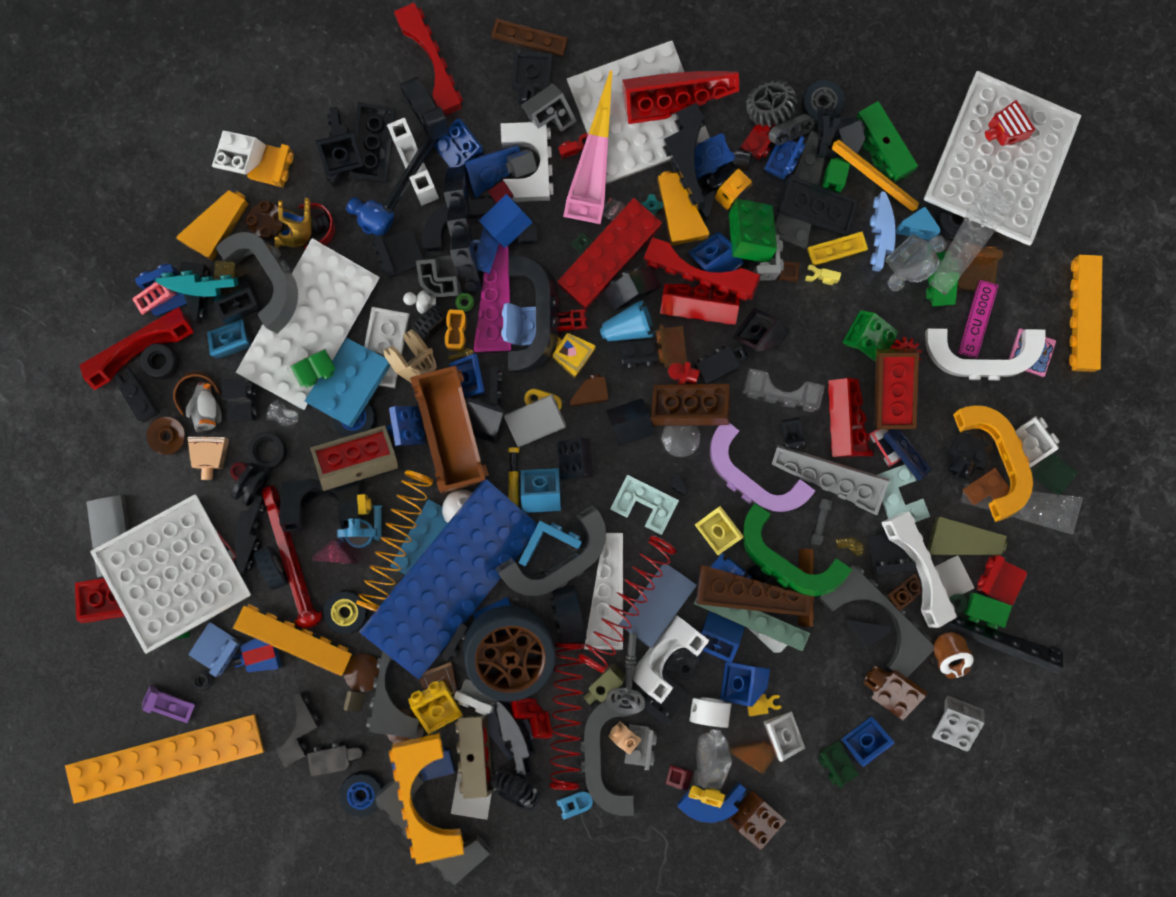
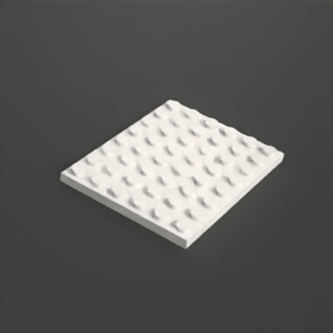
(1019, 170)

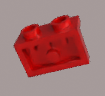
(758, 142)

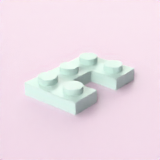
(635, 490)
(893, 501)

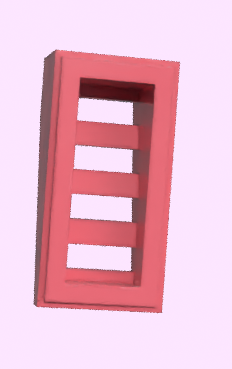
(165, 294)

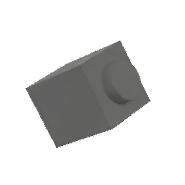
(521, 163)

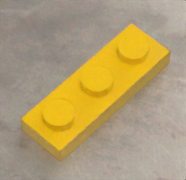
(837, 249)

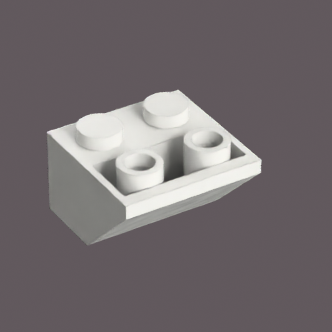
(238, 153)

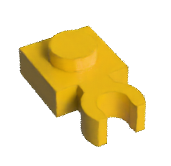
(364, 504)
(762, 705)
(711, 796)

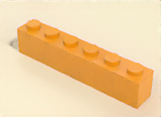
(1086, 313)
(291, 640)

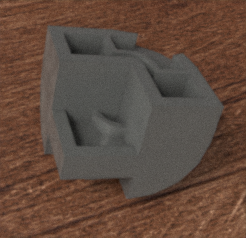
(438, 276)

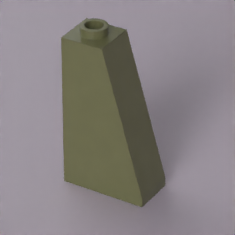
(957, 538)

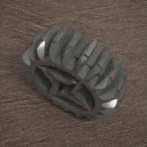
(783, 103)

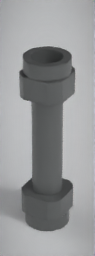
(825, 506)

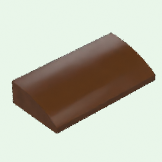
(690, 404)

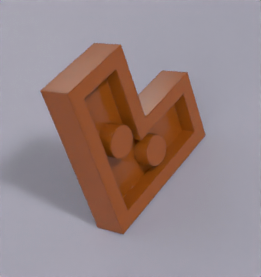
(989, 484)

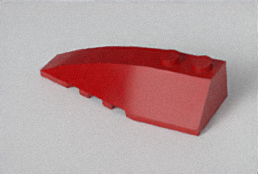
(665, 94)

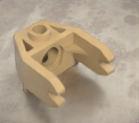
(420, 364)

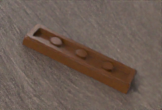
(529, 37)

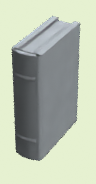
(535, 420)

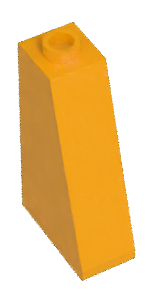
(681, 217)
(214, 224)

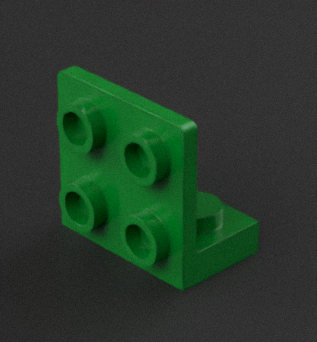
(870, 333)

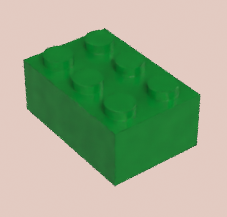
(752, 230)

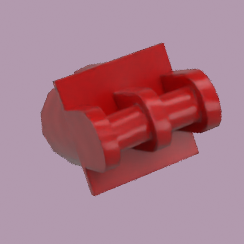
(565, 321)

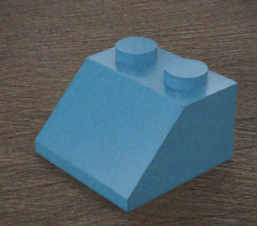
(540, 490)

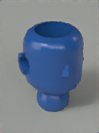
(370, 216)

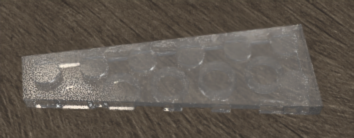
(1043, 509)

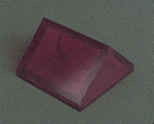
(335, 552)

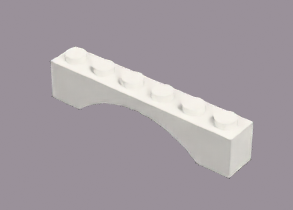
(935, 602)

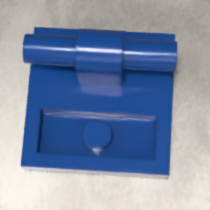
(458, 145)

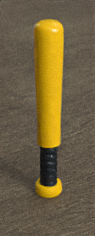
(513, 486)

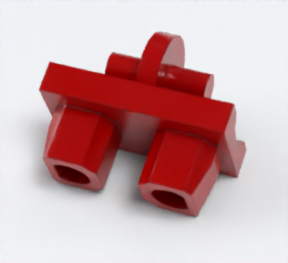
(685, 374)

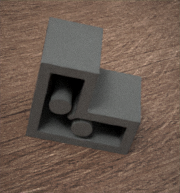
(548, 106)

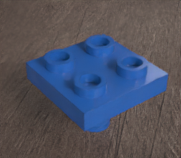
(406, 426)

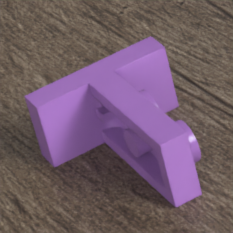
(167, 705)

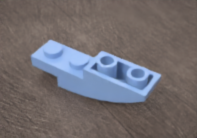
(884, 225)

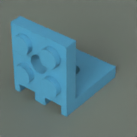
(553, 530)

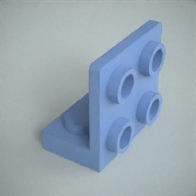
(215, 649)

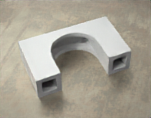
(528, 135)
(407, 149)
(649, 669)

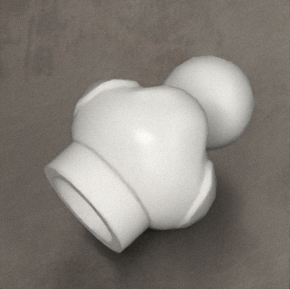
(423, 300)

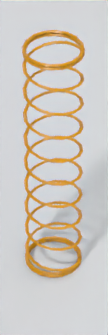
(419, 477)

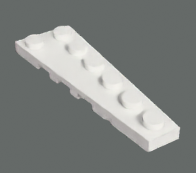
(607, 584)

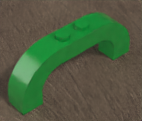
(781, 569)

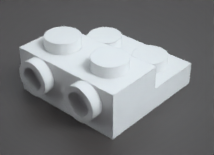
(1036, 440)

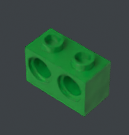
(835, 175)

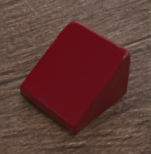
(499, 191)
(679, 777)

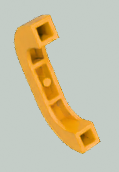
(1010, 451)

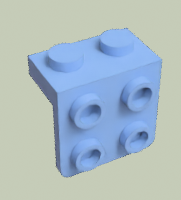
(518, 324)

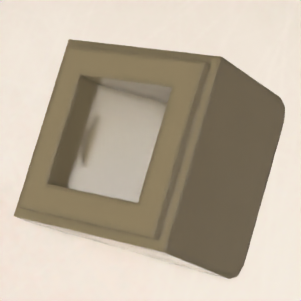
(354, 701)

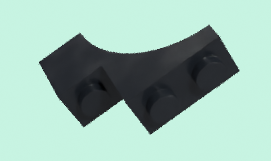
(306, 721)

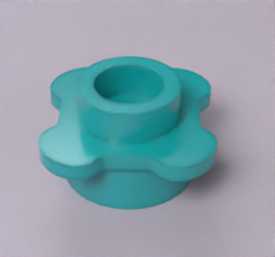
(652, 200)

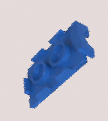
(711, 155)

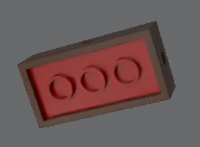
(896, 388)

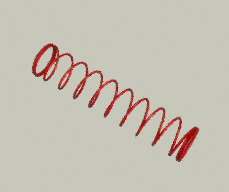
(592, 663)
(560, 785)

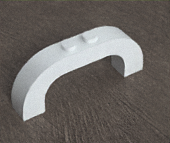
(939, 352)

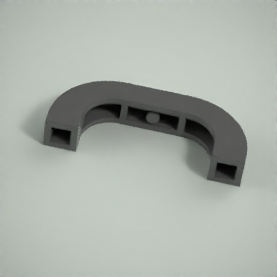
(285, 290)
(567, 568)
(612, 802)

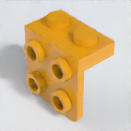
(273, 166)

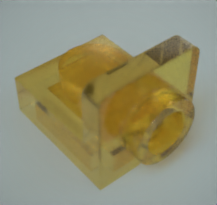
(224, 268)

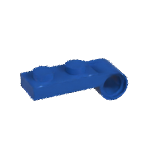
(486, 252)

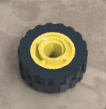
(336, 620)

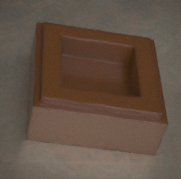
(790, 271)

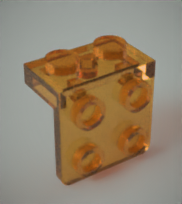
(981, 268)
(673, 345)

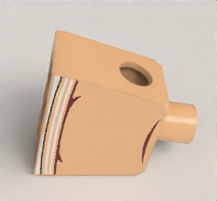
(207, 454)

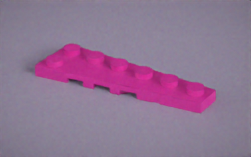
(493, 297)

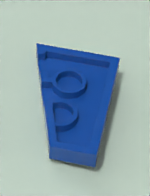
(488, 169)

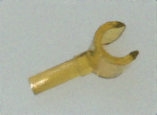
(466, 352)

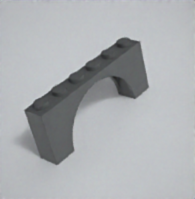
(911, 644)
(386, 716)
(452, 868)

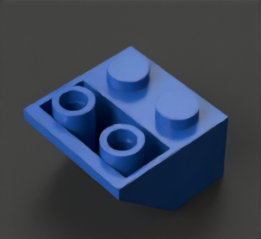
(723, 636)

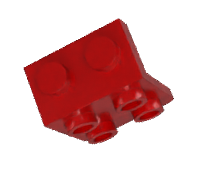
(1001, 580)

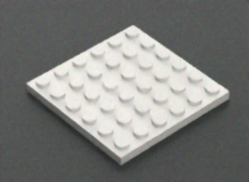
(629, 145)
(170, 573)

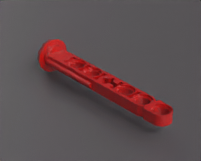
(307, 615)

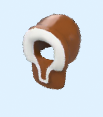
(949, 648)

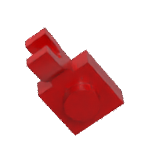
(571, 148)

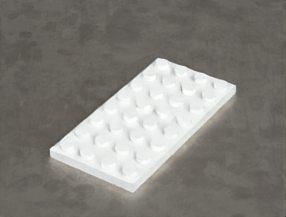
(328, 303)

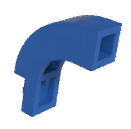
(707, 813)

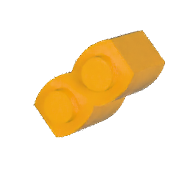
(456, 324)

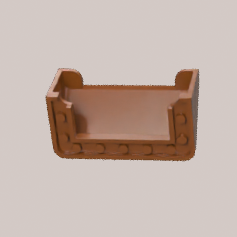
(448, 429)

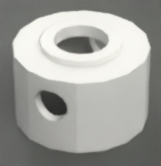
(710, 712)

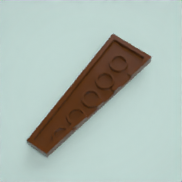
(738, 592)

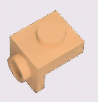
(624, 737)

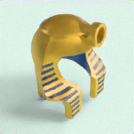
(299, 227)

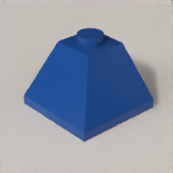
(715, 255)
(743, 683)

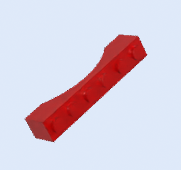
(412, 26)
(738, 282)
(104, 366)

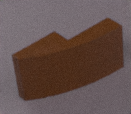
(906, 592)

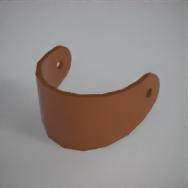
(187, 375)

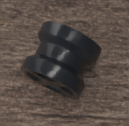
(320, 222)

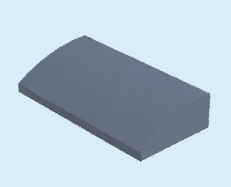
(661, 605)

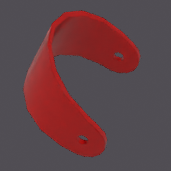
(331, 231)

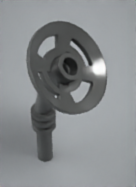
(627, 692)

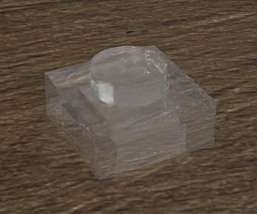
(612, 209)

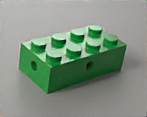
(885, 144)

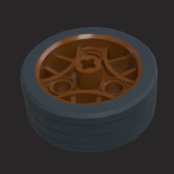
(508, 653)

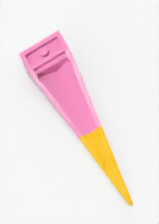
(587, 189)

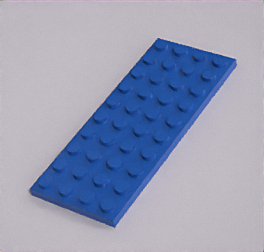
(449, 579)

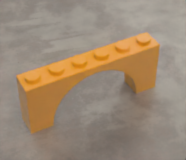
(428, 841)

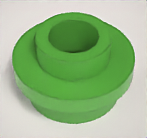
(464, 296)

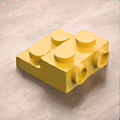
(434, 706)

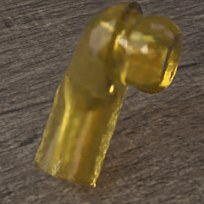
(852, 543)

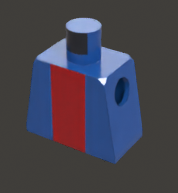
(258, 656)

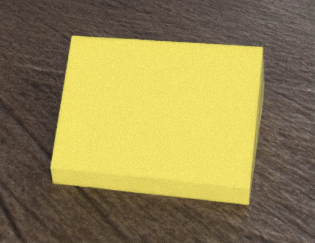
(719, 530)

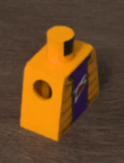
(733, 188)

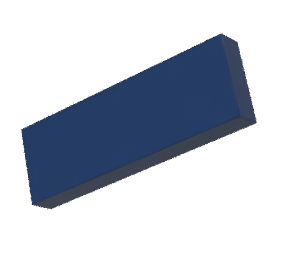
(907, 453)

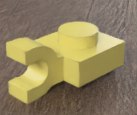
(828, 276)

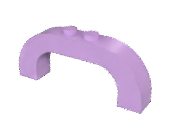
(747, 487)

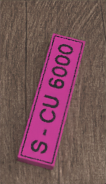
(978, 319)

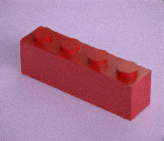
(699, 303)
(847, 419)

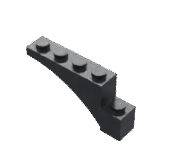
(682, 148)

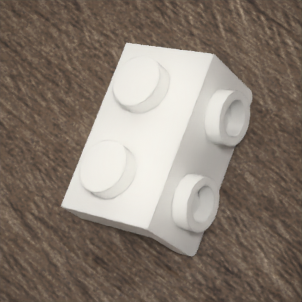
(472, 696)

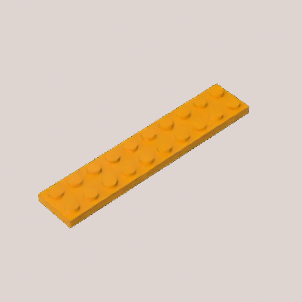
(164, 758)

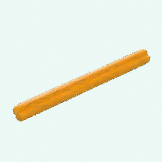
(875, 175)

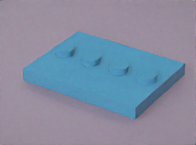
(352, 385)

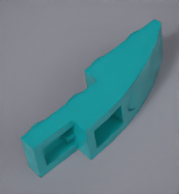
(191, 285)

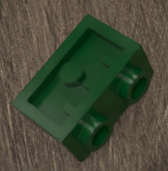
(838, 764)

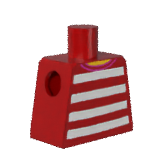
(1010, 125)

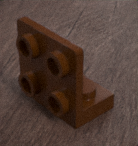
(756, 820)

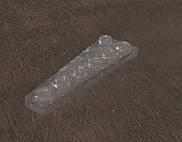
(979, 224)

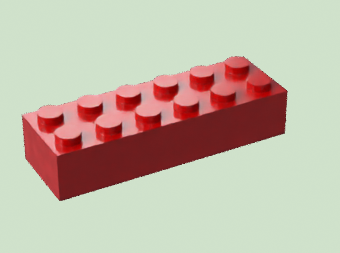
(609, 254)

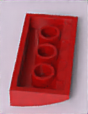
(95, 601)

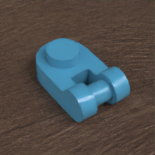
(582, 802)

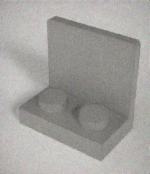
(772, 269)
(959, 723)
(642, 753)

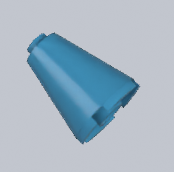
(628, 324)

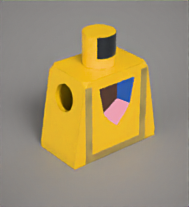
(572, 353)

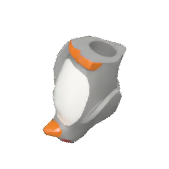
(203, 408)

